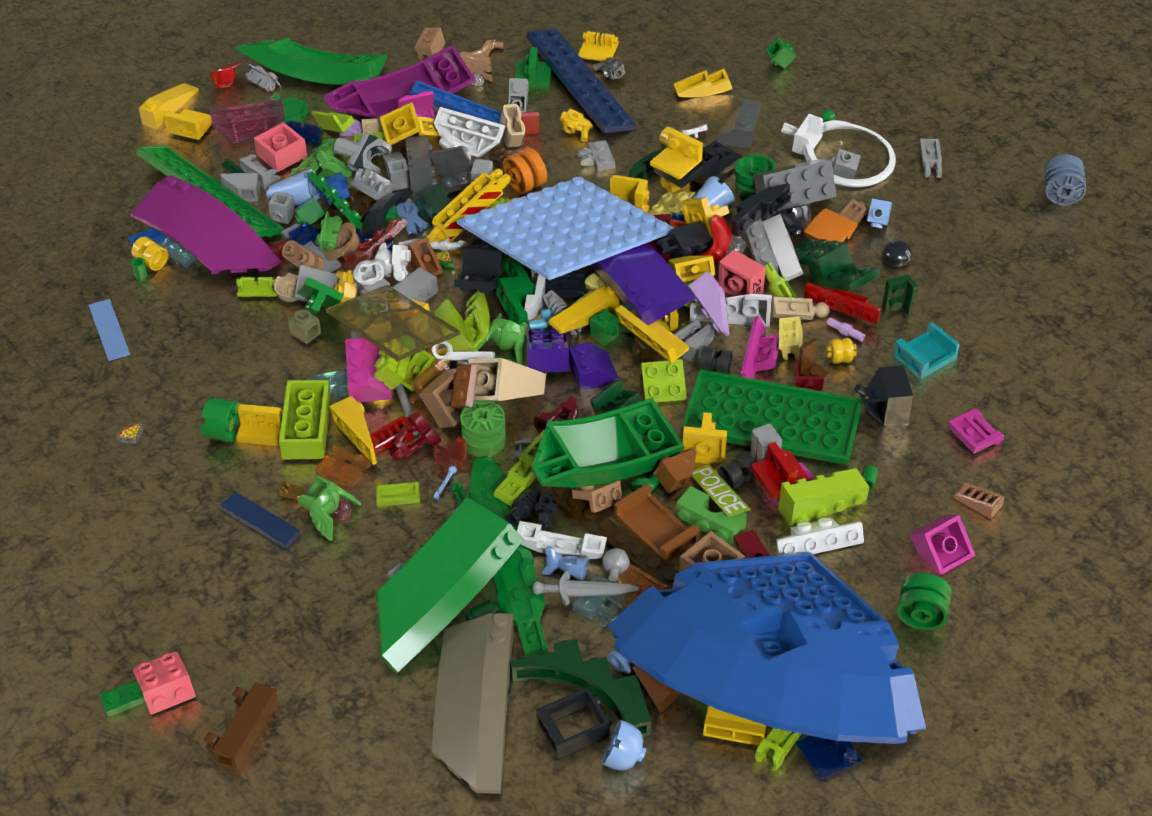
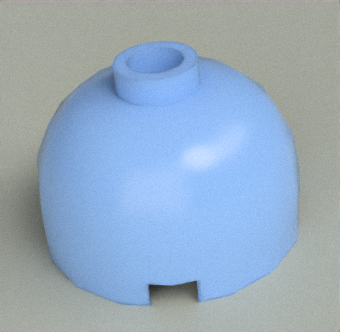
(624, 747)

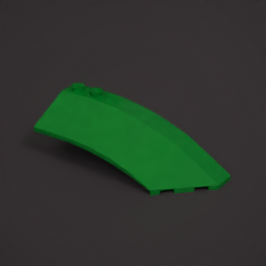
(441, 580)

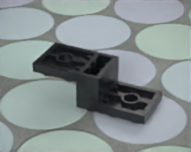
(709, 165)
(480, 267)

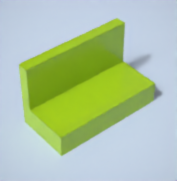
(333, 121)

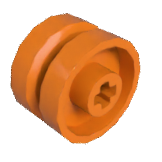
(525, 170)

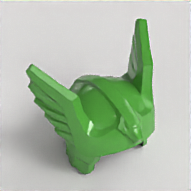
(507, 336)
(324, 500)

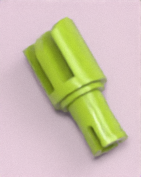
(778, 286)

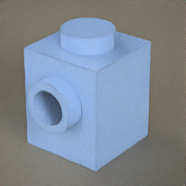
(879, 206)

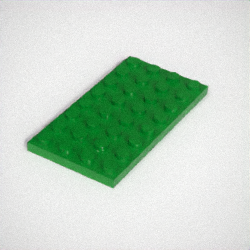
(807, 420)

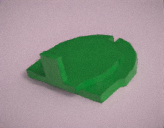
(294, 109)

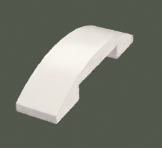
(535, 302)
(537, 540)

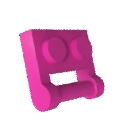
(971, 434)

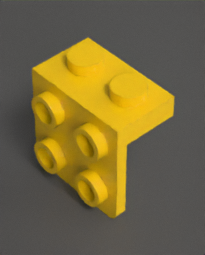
(631, 190)

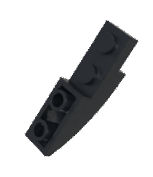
(759, 205)

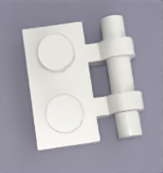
(400, 260)

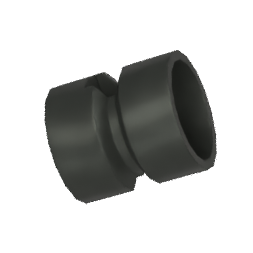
(715, 360)
(737, 470)

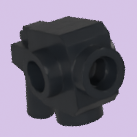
(546, 510)

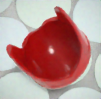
(720, 241)

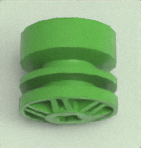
(483, 428)

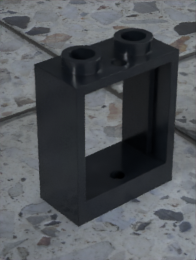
(582, 699)

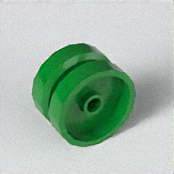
(745, 170)
(924, 601)

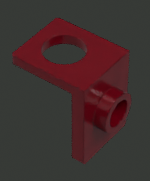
(808, 382)

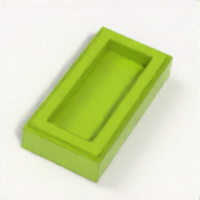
(397, 494)

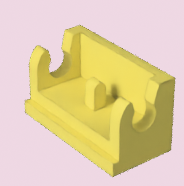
(790, 336)

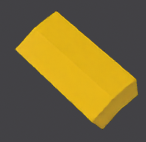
(733, 728)

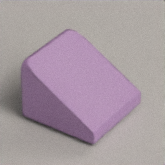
(355, 128)

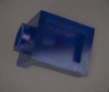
(304, 234)

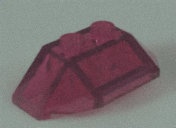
(247, 121)

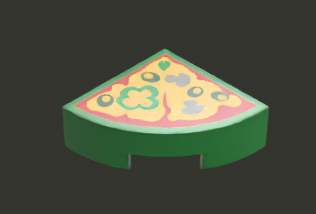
(445, 259)

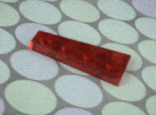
(365, 249)

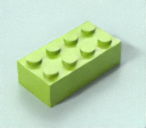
(305, 419)

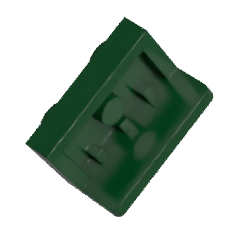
(613, 398)

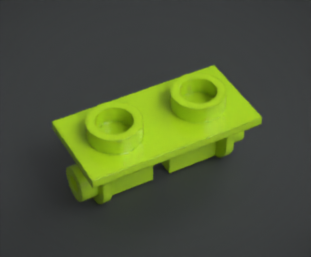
(250, 288)

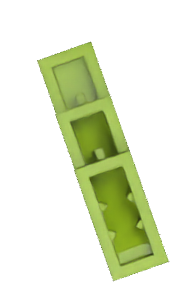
(449, 314)
(477, 319)
(520, 475)

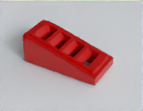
(389, 430)

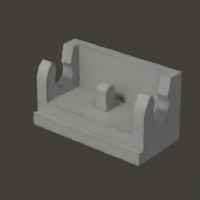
(266, 176)
(372, 183)

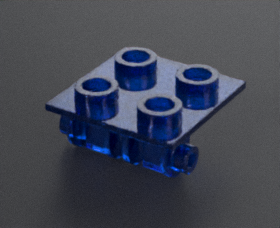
(828, 755)

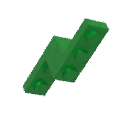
(514, 289)

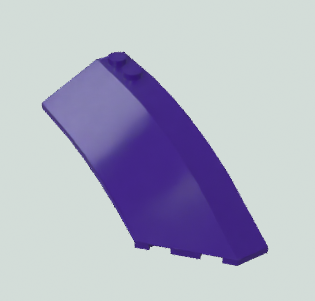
(644, 282)

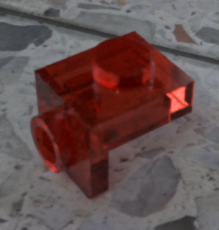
(452, 454)

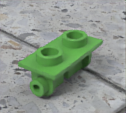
(329, 228)

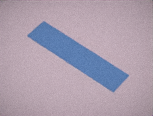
(109, 330)

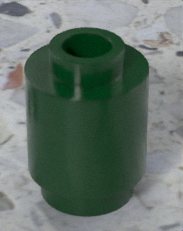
(482, 609)

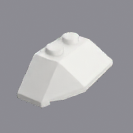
(477, 132)

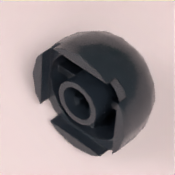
(796, 218)

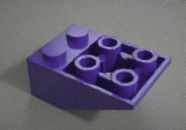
(547, 350)

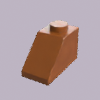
(424, 256)

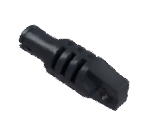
(523, 505)

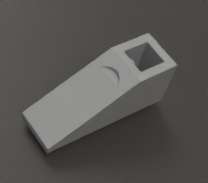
(397, 170)

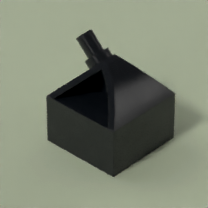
(888, 396)

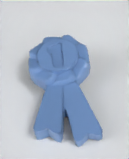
(409, 211)

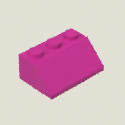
(360, 372)

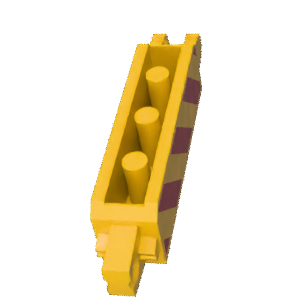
(471, 200)

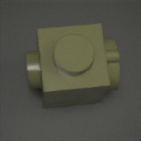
(304, 326)

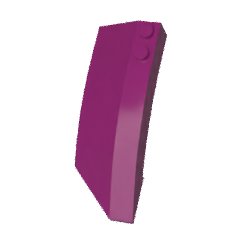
(381, 94)
(204, 227)

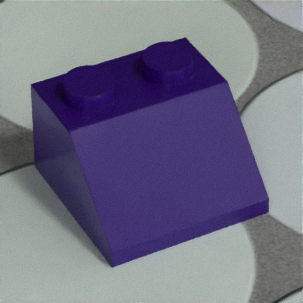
(591, 366)

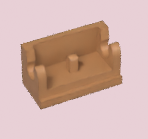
(430, 42)

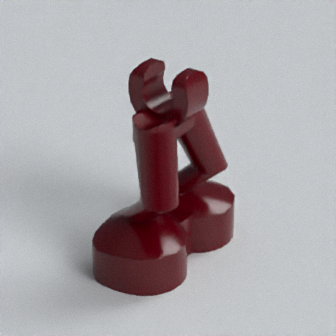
(541, 419)
(419, 425)

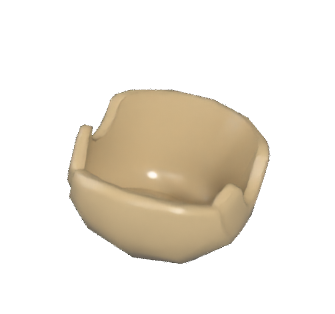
(285, 287)

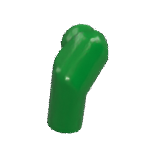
(639, 482)

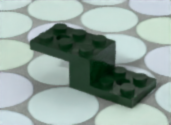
(832, 265)

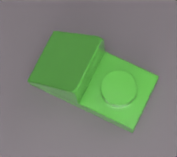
(332, 165)

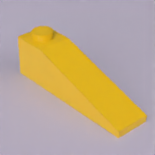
(171, 100)
(581, 312)
(351, 421)

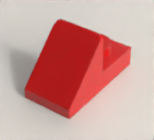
(531, 122)

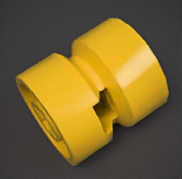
(153, 254)

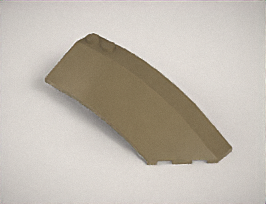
(474, 700)

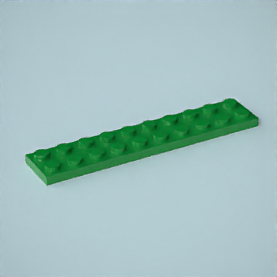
(172, 163)

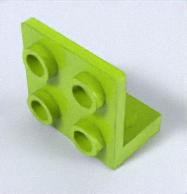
(664, 381)

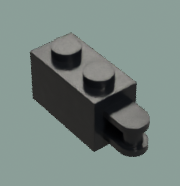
(686, 240)

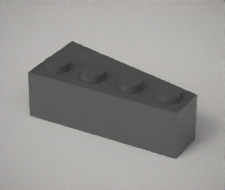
(420, 164)

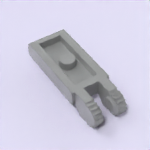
(931, 156)

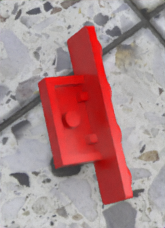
(844, 302)

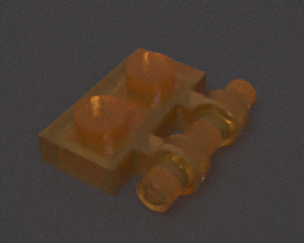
(341, 472)

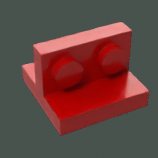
(777, 469)

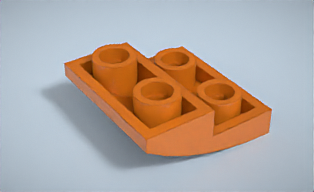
(830, 226)

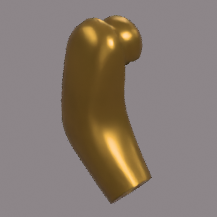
(291, 491)

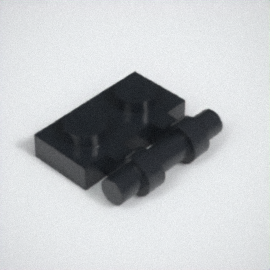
(567, 285)

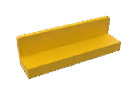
(653, 335)

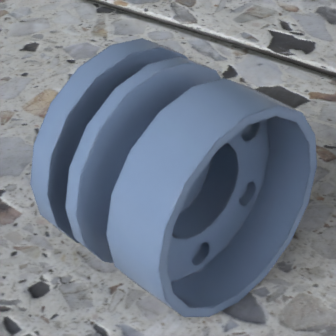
(1065, 179)

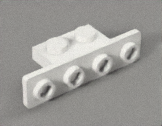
(820, 537)

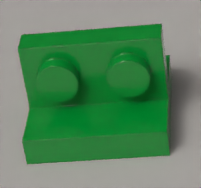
(535, 71)
(318, 295)

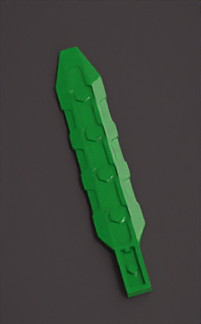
(517, 574)

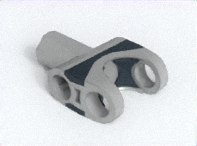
(362, 152)

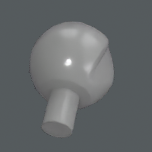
(615, 563)

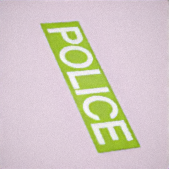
(719, 491)

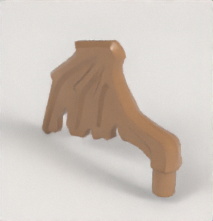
(478, 61)

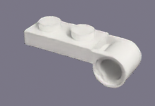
(460, 357)

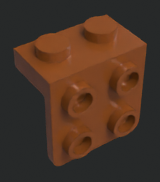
(464, 386)

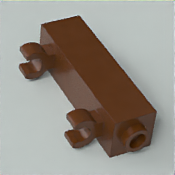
(245, 727)

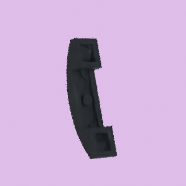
(374, 218)

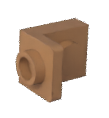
(855, 211)

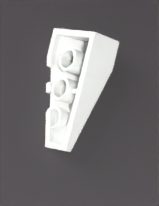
(740, 309)

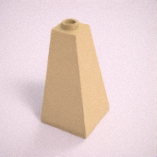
(506, 380)

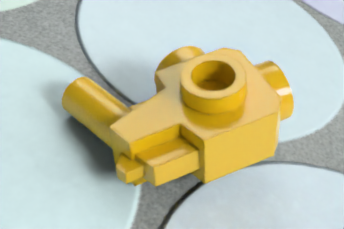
(574, 121)
(346, 285)

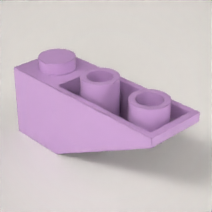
(712, 297)

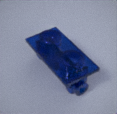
(310, 133)

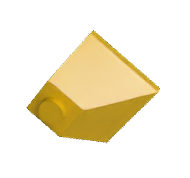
(400, 123)

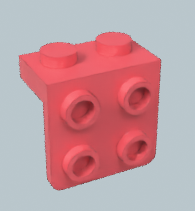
(164, 682)

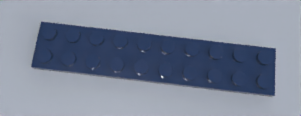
(581, 81)

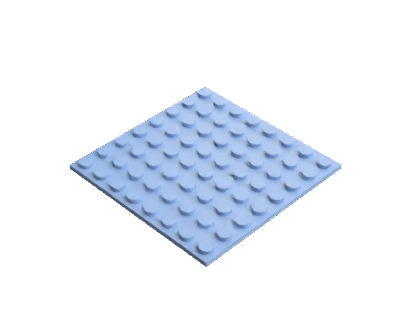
(564, 227)

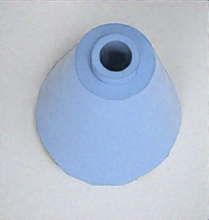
(298, 185)
(716, 193)

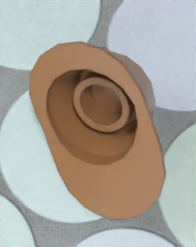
(346, 243)

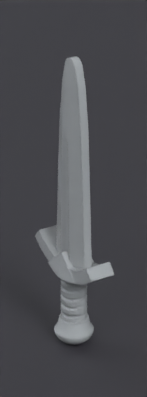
(569, 588)

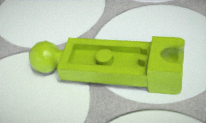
(776, 746)

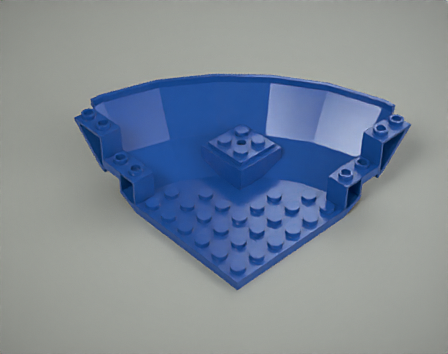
(775, 647)

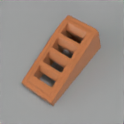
(988, 507)

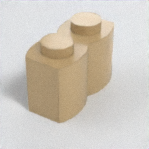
(514, 127)

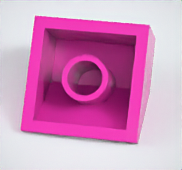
(943, 543)

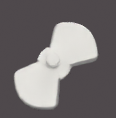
(703, 127)

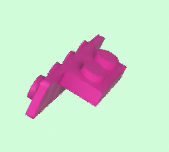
(760, 351)

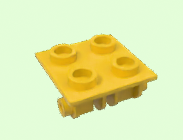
(598, 48)

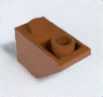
(676, 470)

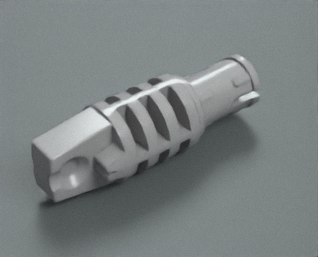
(557, 305)

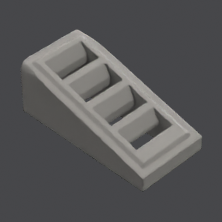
(697, 341)

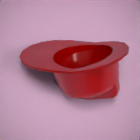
(224, 76)

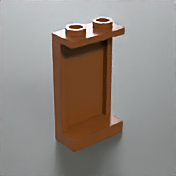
(655, 524)

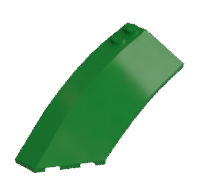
(313, 64)
(605, 446)

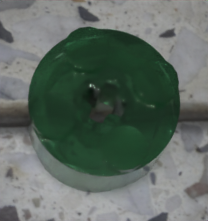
(431, 202)

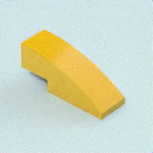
(703, 84)

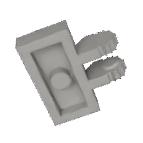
(598, 155)

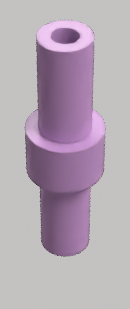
(845, 329)

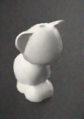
(371, 271)

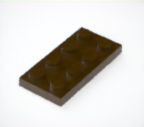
(358, 201)

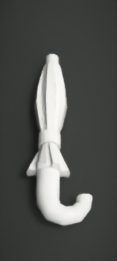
(443, 245)

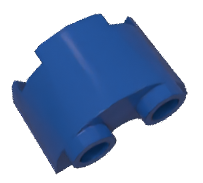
(339, 183)

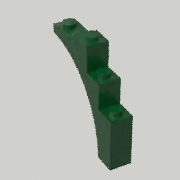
(566, 666)

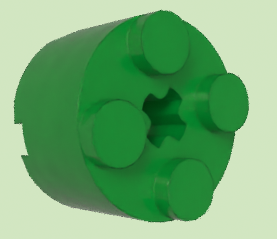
(220, 419)

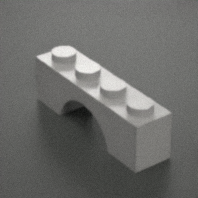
(759, 245)

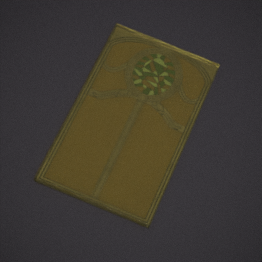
(392, 322)

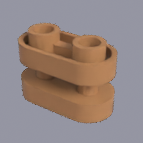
(301, 255)

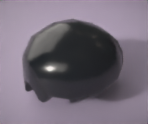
(897, 254)

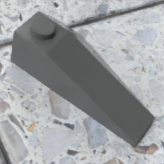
(740, 125)

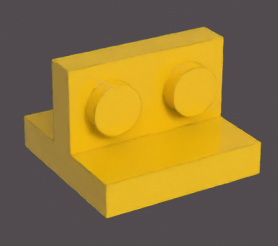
(700, 209)
(259, 424)
(707, 442)

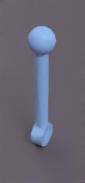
(452, 470)

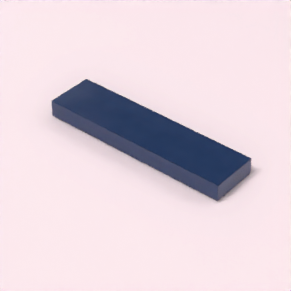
(260, 520)

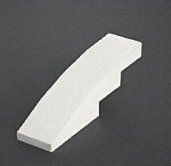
(782, 247)

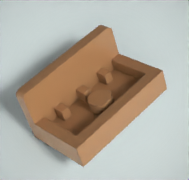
(600, 495)

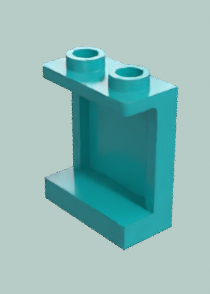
(927, 351)

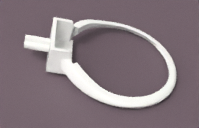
(809, 134)

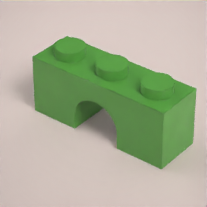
(694, 510)

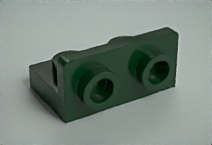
(899, 294)

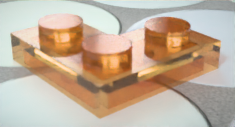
(638, 578)

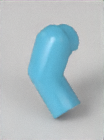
(542, 322)

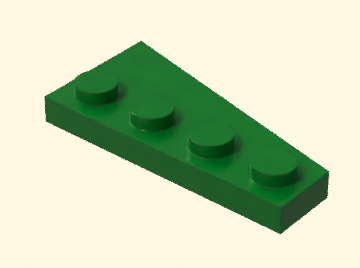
(341, 204)

